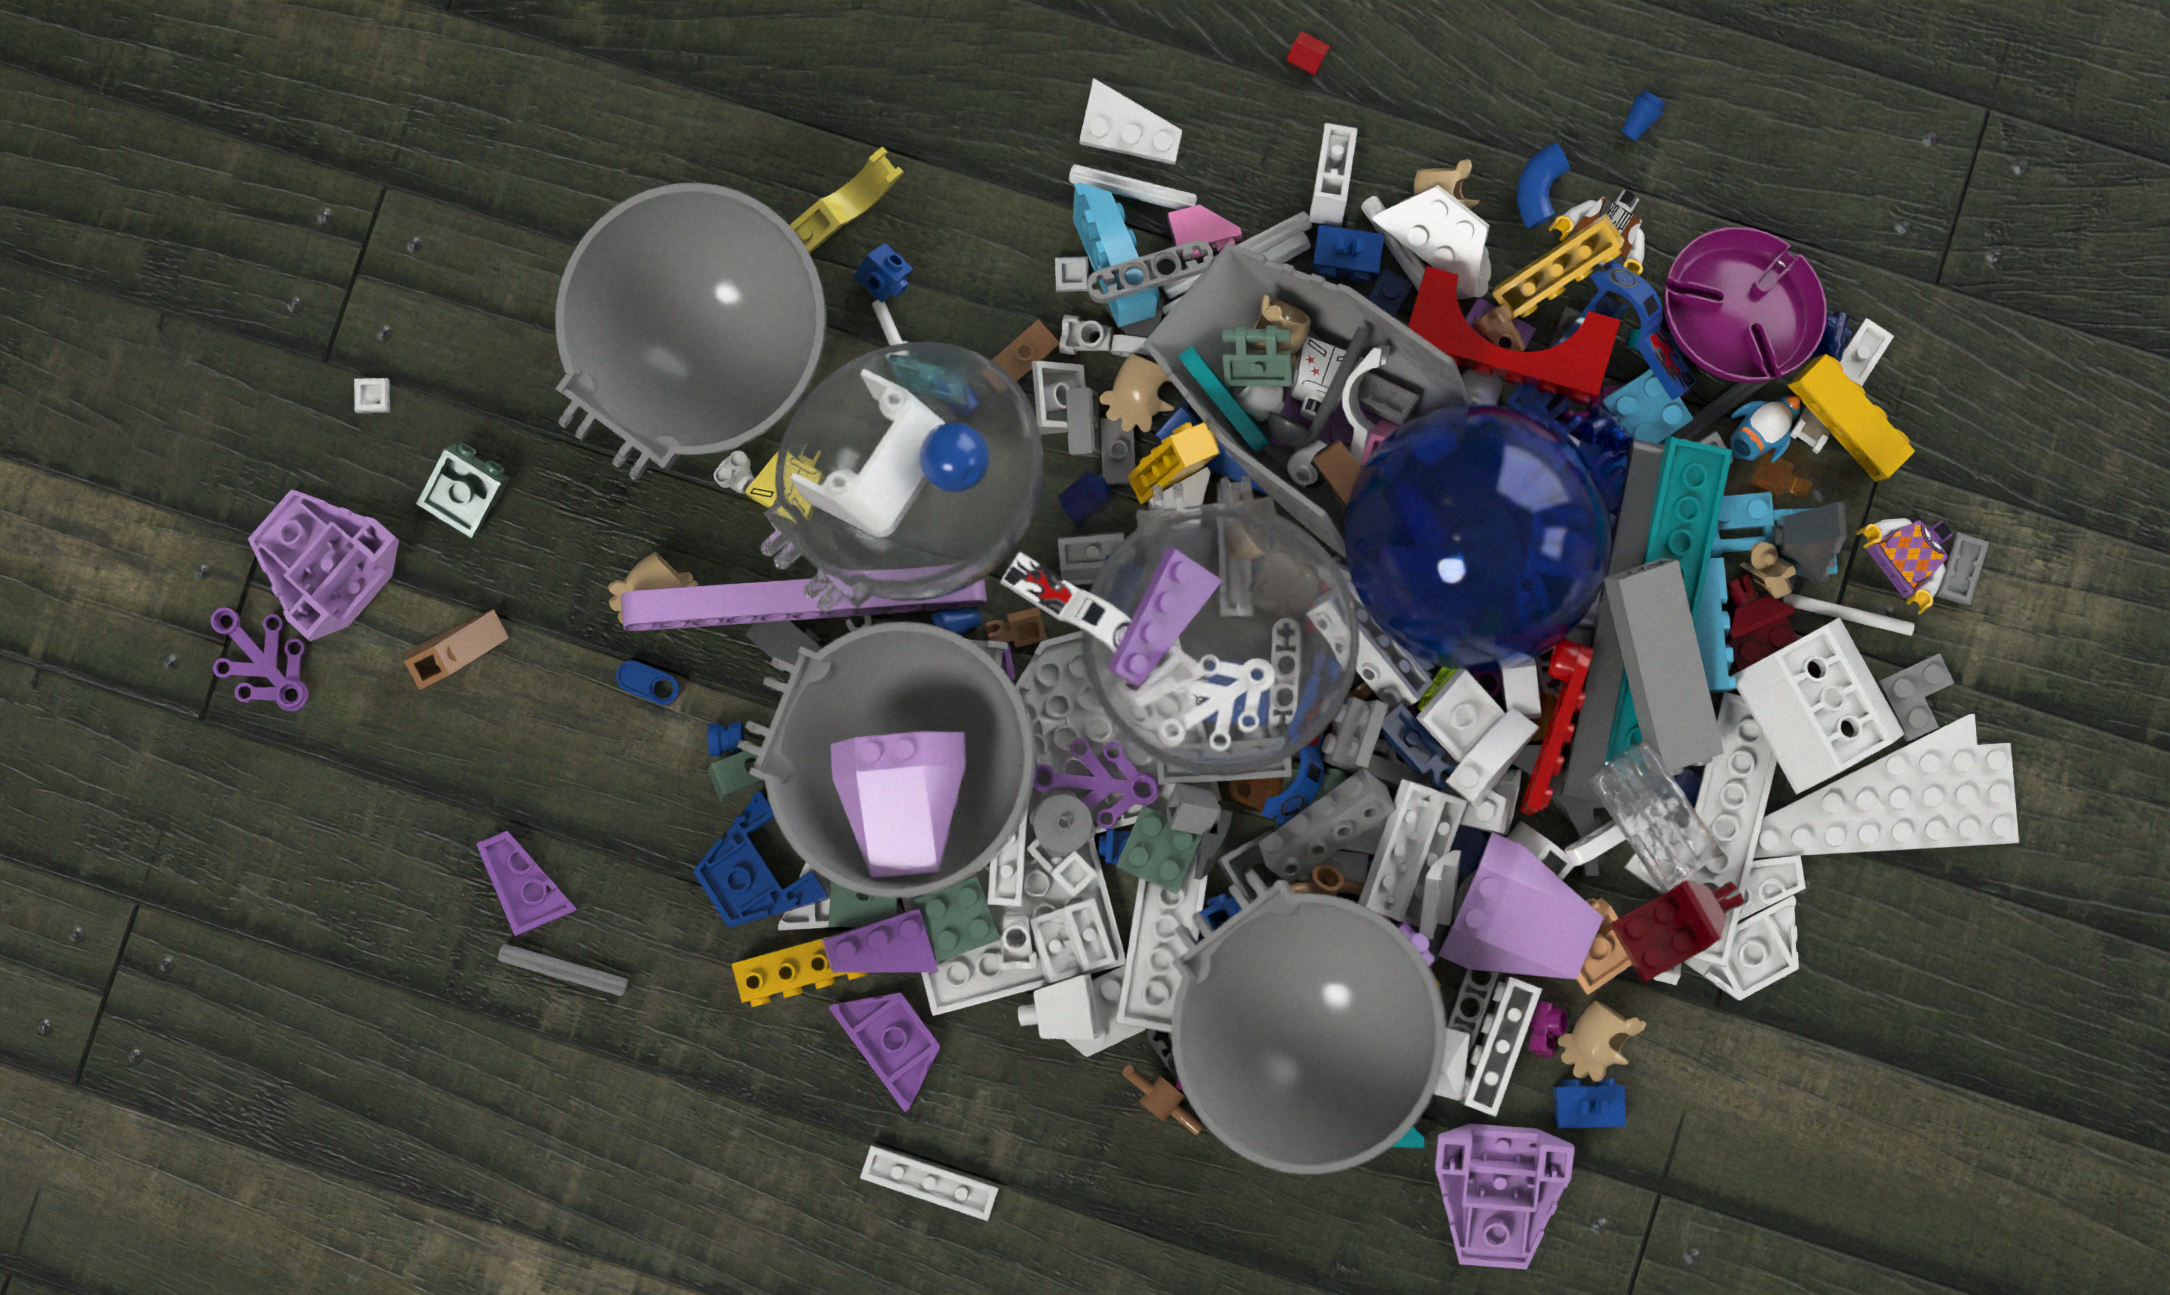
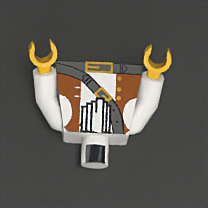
(1621, 216)

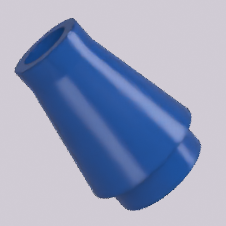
(1642, 115)
(957, 620)

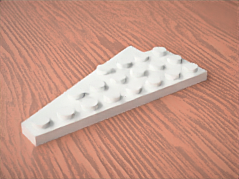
(1915, 798)

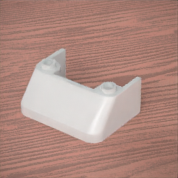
(892, 475)

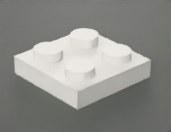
(1460, 714)

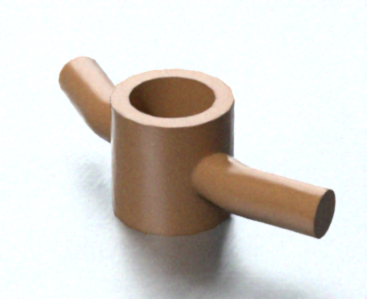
(1327, 881)
(1162, 1099)

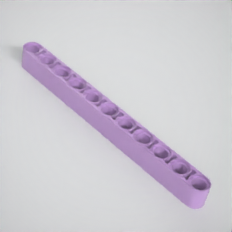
(763, 603)

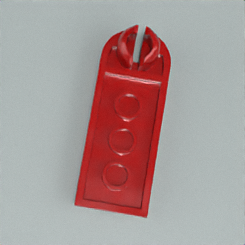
(1569, 664)

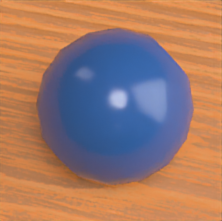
(954, 457)

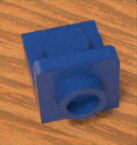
(1113, 845)

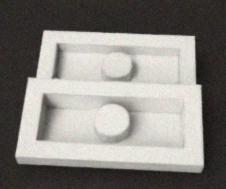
(1440, 893)
(1070, 941)

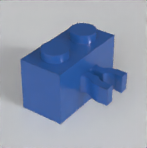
(1347, 253)
(1589, 1105)

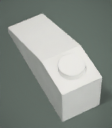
(1333, 175)
(1492, 757)

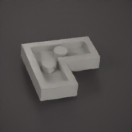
(1907, 693)

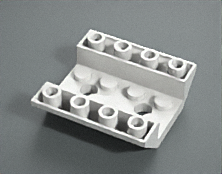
(1805, 713)

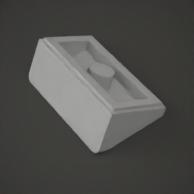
(1083, 422)

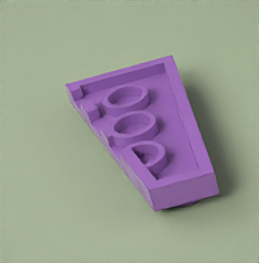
(1165, 610)

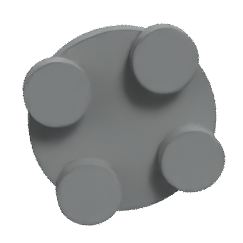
(1062, 824)

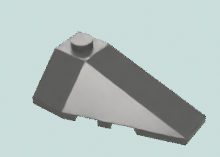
(1812, 539)

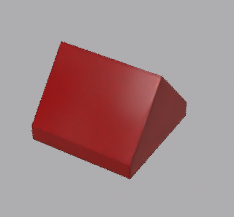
(1307, 53)

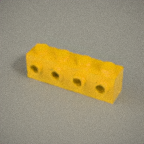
(1559, 266)
(1851, 417)
(1173, 460)
(785, 973)

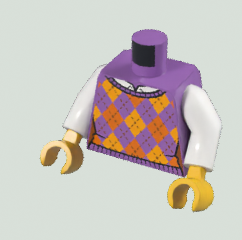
(1909, 556)

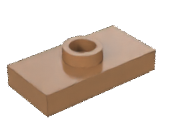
(1030, 346)

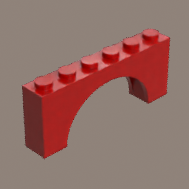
(1568, 368)

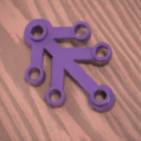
(264, 663)
(1102, 782)

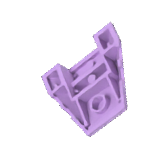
(322, 562)
(900, 797)
(1520, 918)
(1500, 1190)

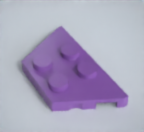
(891, 1041)

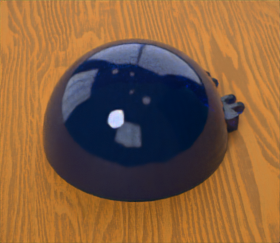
(1480, 533)

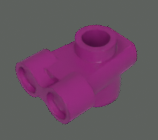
(1546, 1023)

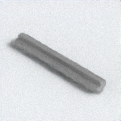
(562, 969)

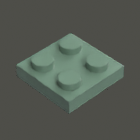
(1157, 851)
(957, 919)

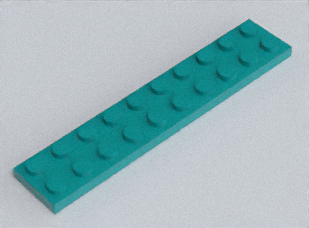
(1683, 530)

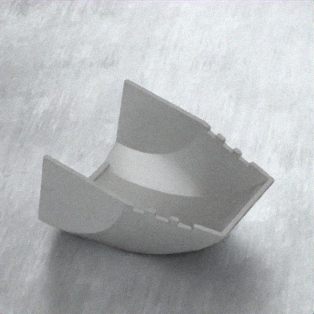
(1233, 296)

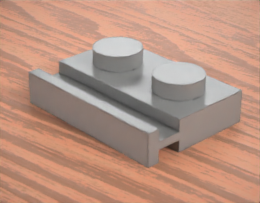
(1085, 555)

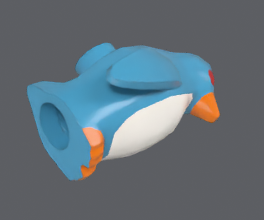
(1764, 427)

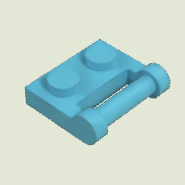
(1743, 513)

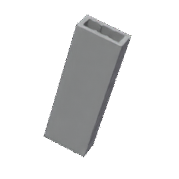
(1664, 663)

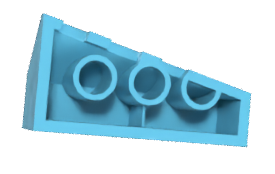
(1110, 243)
(1712, 628)

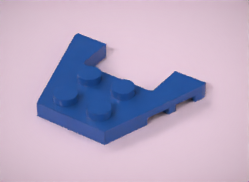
(742, 881)

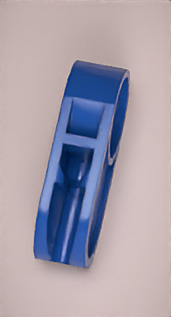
(642, 679)

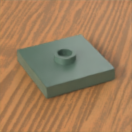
(857, 909)

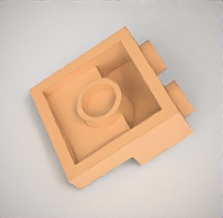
(1606, 953)

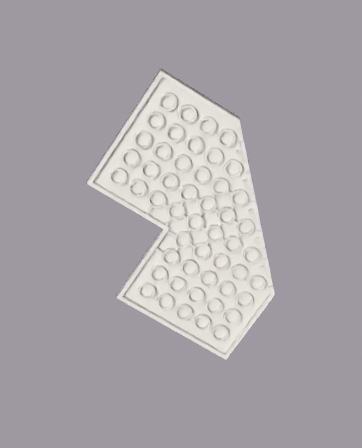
(1049, 685)

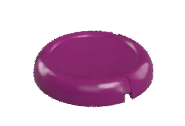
(1744, 305)

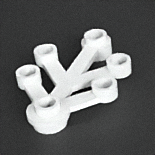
(1221, 699)

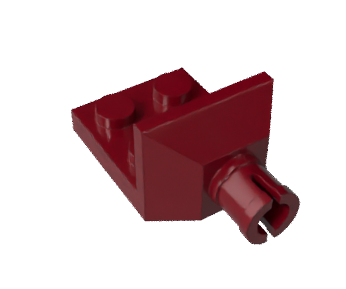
(1757, 625)
(1675, 926)

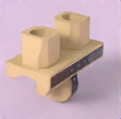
(1768, 570)

